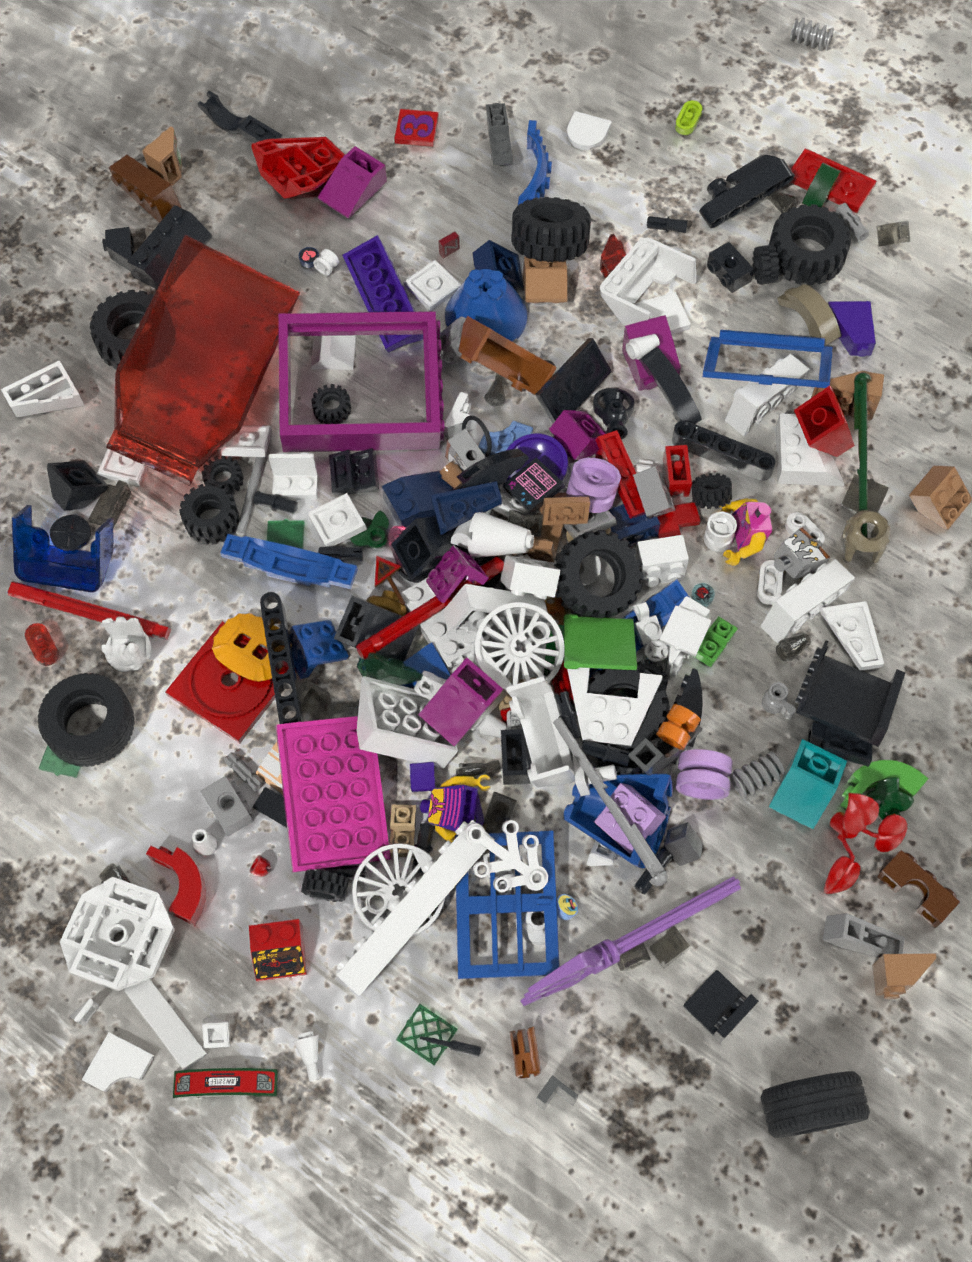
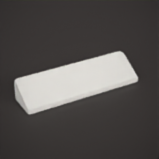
(166, 1023)

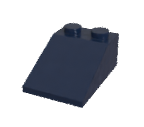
(411, 496)

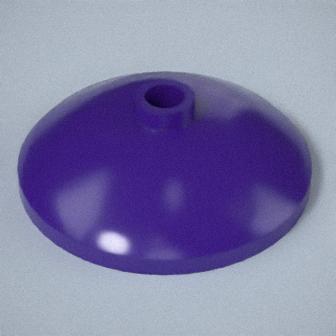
(546, 449)

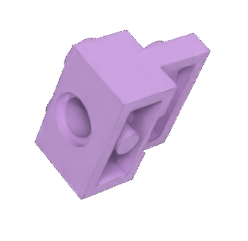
(636, 810)

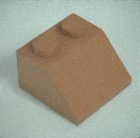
(899, 972)

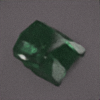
(390, 671)

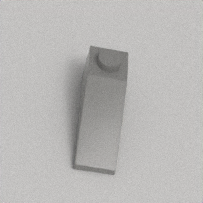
(861, 936)

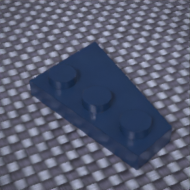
(460, 505)

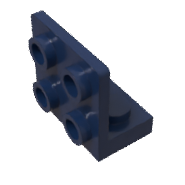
(634, 529)

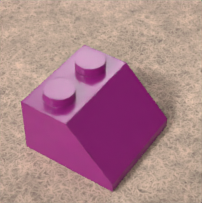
(577, 433)

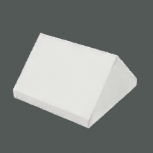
(333, 352)

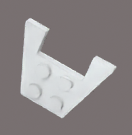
(611, 717)

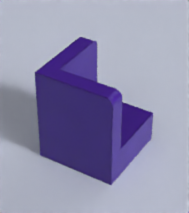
(422, 776)

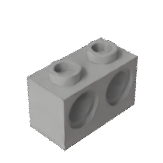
(450, 341)

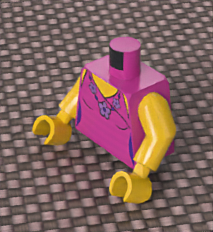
(751, 530)

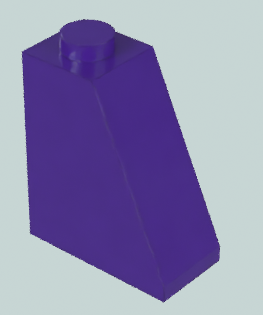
(855, 326)

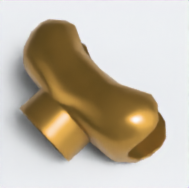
(389, 601)

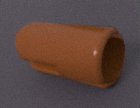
(525, 1052)

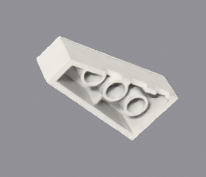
(756, 399)
(806, 600)
(476, 602)

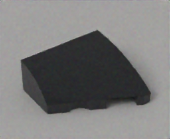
(751, 168)

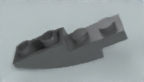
(499, 134)

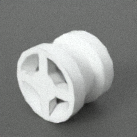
(326, 262)
(656, 648)

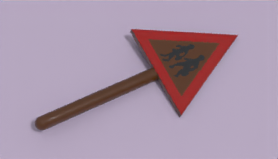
(383, 571)

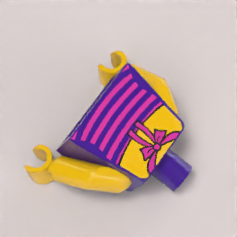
(453, 804)

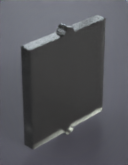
(876, 495)

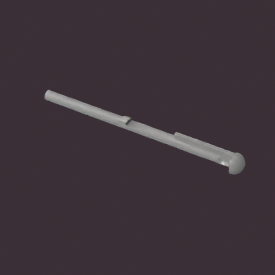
(658, 874)

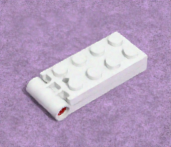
(435, 629)

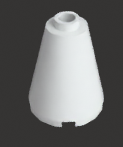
(497, 537)

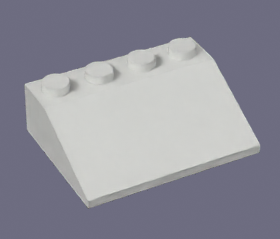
(391, 724)

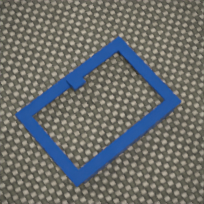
(773, 341)

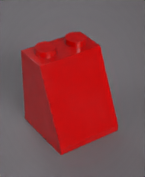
(825, 423)

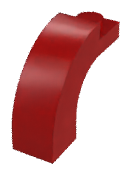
(192, 889)

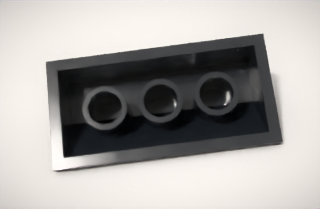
(159, 248)

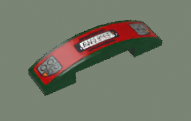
(225, 1082)

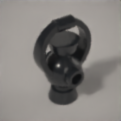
(614, 413)

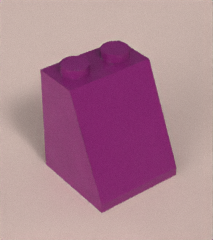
(648, 327)

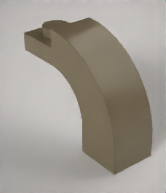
(813, 310)

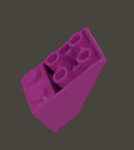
(353, 182)
(460, 702)

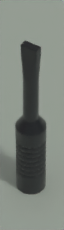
(456, 1046)

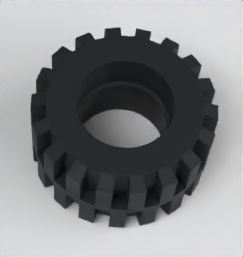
(204, 499)

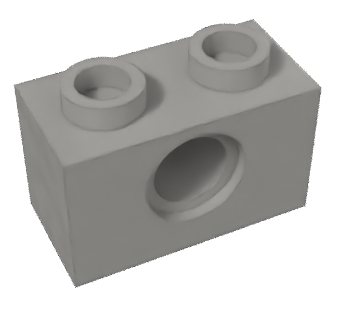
(233, 818)

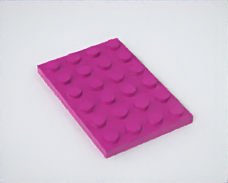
(330, 794)

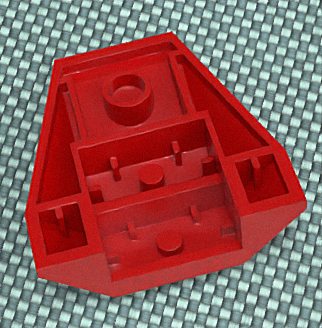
(296, 164)

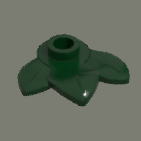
(375, 528)
(891, 799)

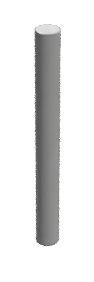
(248, 502)

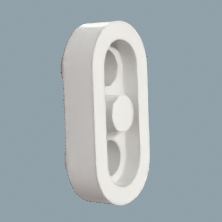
(806, 523)
(768, 583)

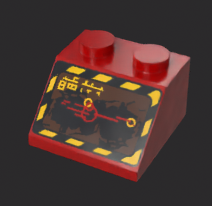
(277, 950)

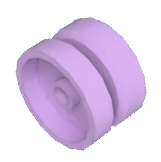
(594, 480)
(704, 774)

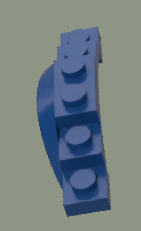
(540, 180)
(289, 562)
(659, 604)

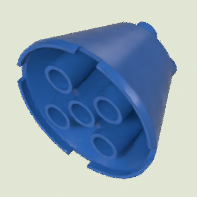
(489, 301)

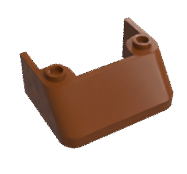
(503, 357)

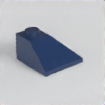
(498, 258)

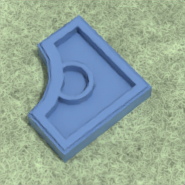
(503, 439)

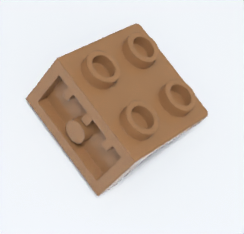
(565, 510)
(546, 546)

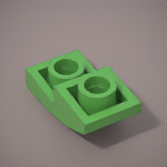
(715, 641)

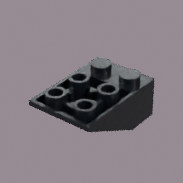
(365, 619)
(515, 757)

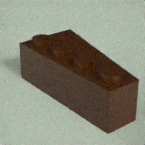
(144, 187)

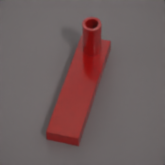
(613, 451)

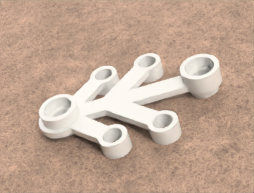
(509, 858)

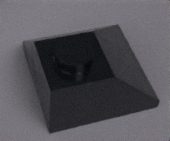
(74, 484)

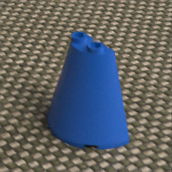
(587, 808)

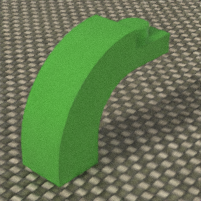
(867, 778)

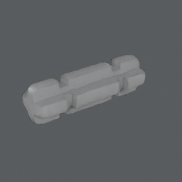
(243, 771)

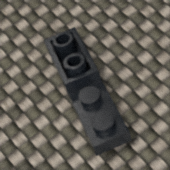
(492, 468)
(691, 698)

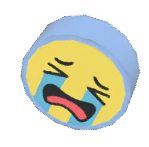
(566, 907)

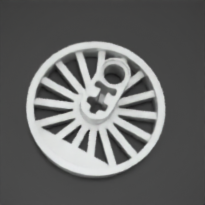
(514, 638)
(386, 889)

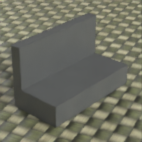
(551, 1088)

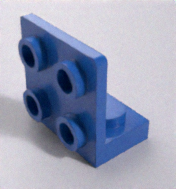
(315, 645)

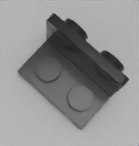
(719, 1006)

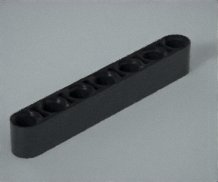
(280, 659)

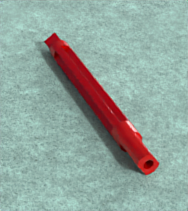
(81, 608)
(420, 614)

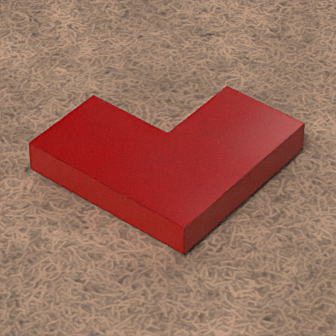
(683, 516)

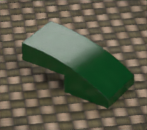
(821, 185)

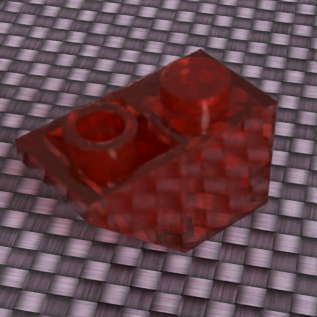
(611, 255)

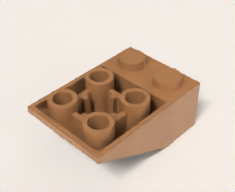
(844, 392)

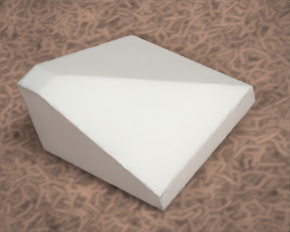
(600, 855)
(85, 1012)
(215, 1033)

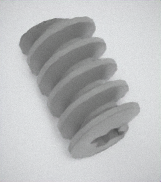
(811, 34)
(756, 774)

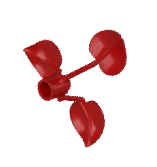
(861, 812)

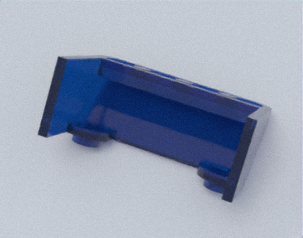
(47, 565)

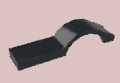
(227, 121)

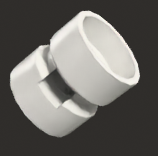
(720, 531)

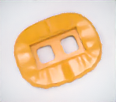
(242, 659)

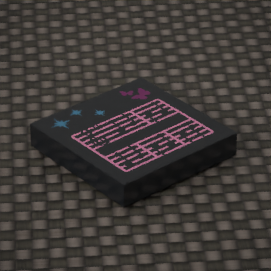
(533, 485)

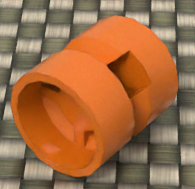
(677, 728)

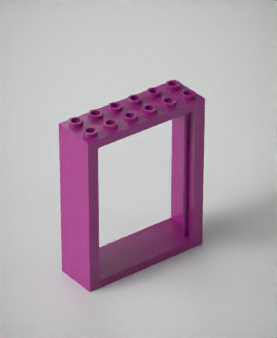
(371, 435)

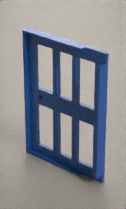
(510, 904)

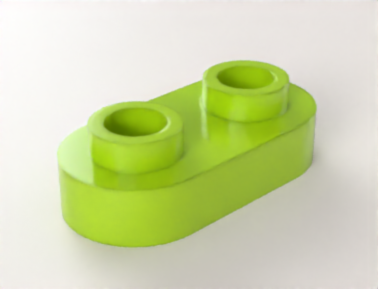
(688, 117)

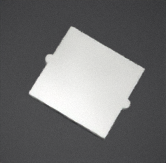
(685, 630)

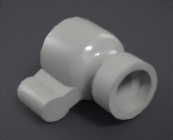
(775, 700)

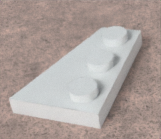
(856, 633)

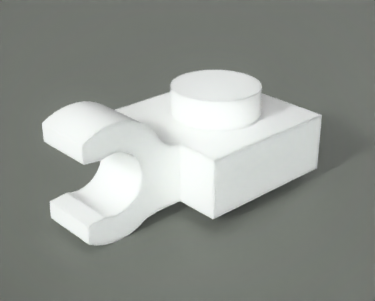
(647, 627)

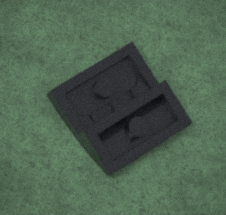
(353, 472)
(847, 747)

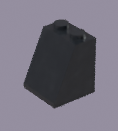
(422, 547)

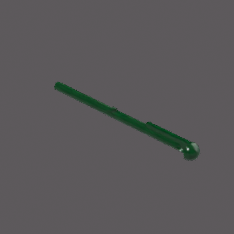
(860, 424)

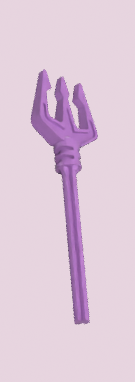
(608, 952)

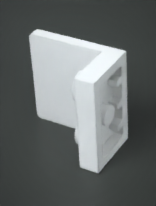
(294, 475)

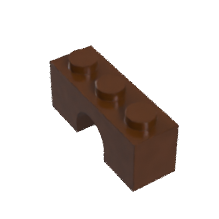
(937, 900)

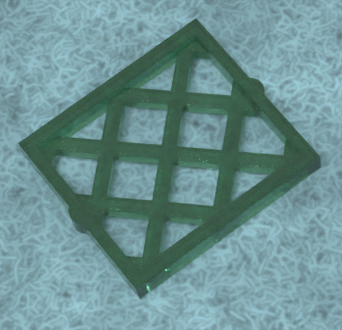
(409, 1023)

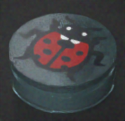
(703, 594)

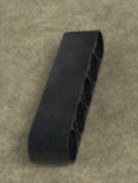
(746, 193)
(729, 459)

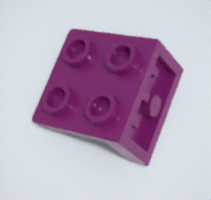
(451, 571)

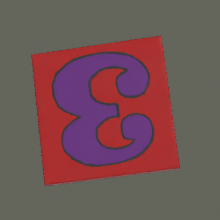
(416, 127)

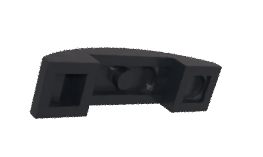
(671, 386)

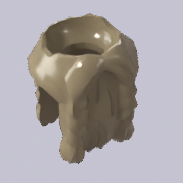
(856, 541)

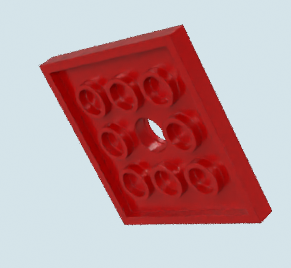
(227, 708)

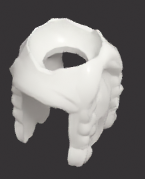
(124, 657)

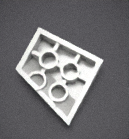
(799, 462)

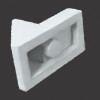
(458, 413)

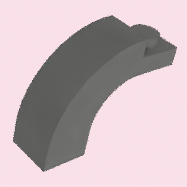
(657, 754)

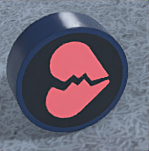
(307, 257)

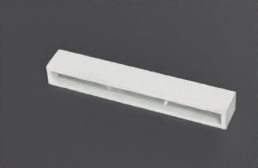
(410, 912)

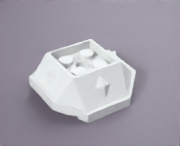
(102, 914)

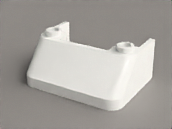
(637, 270)
(548, 752)

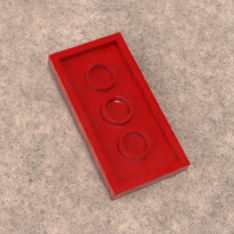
(850, 187)

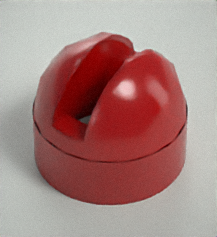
(260, 867)

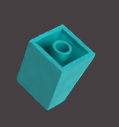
(808, 784)

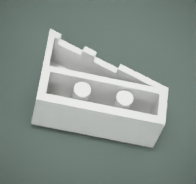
(42, 392)

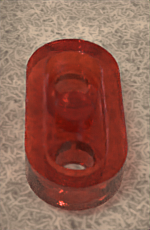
(43, 645)

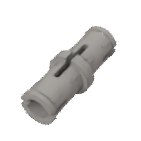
(853, 222)

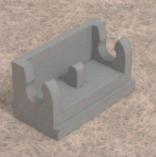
(654, 492)

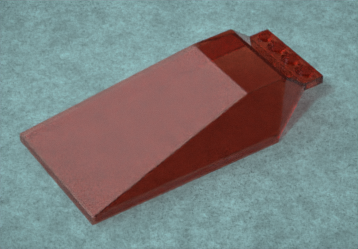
(196, 361)

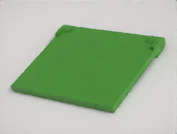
(599, 643)

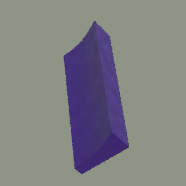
(380, 286)

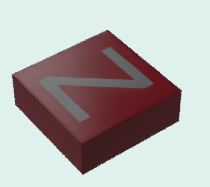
(449, 244)

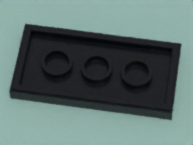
(574, 380)

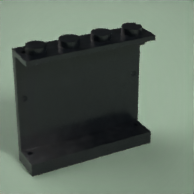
(848, 698)

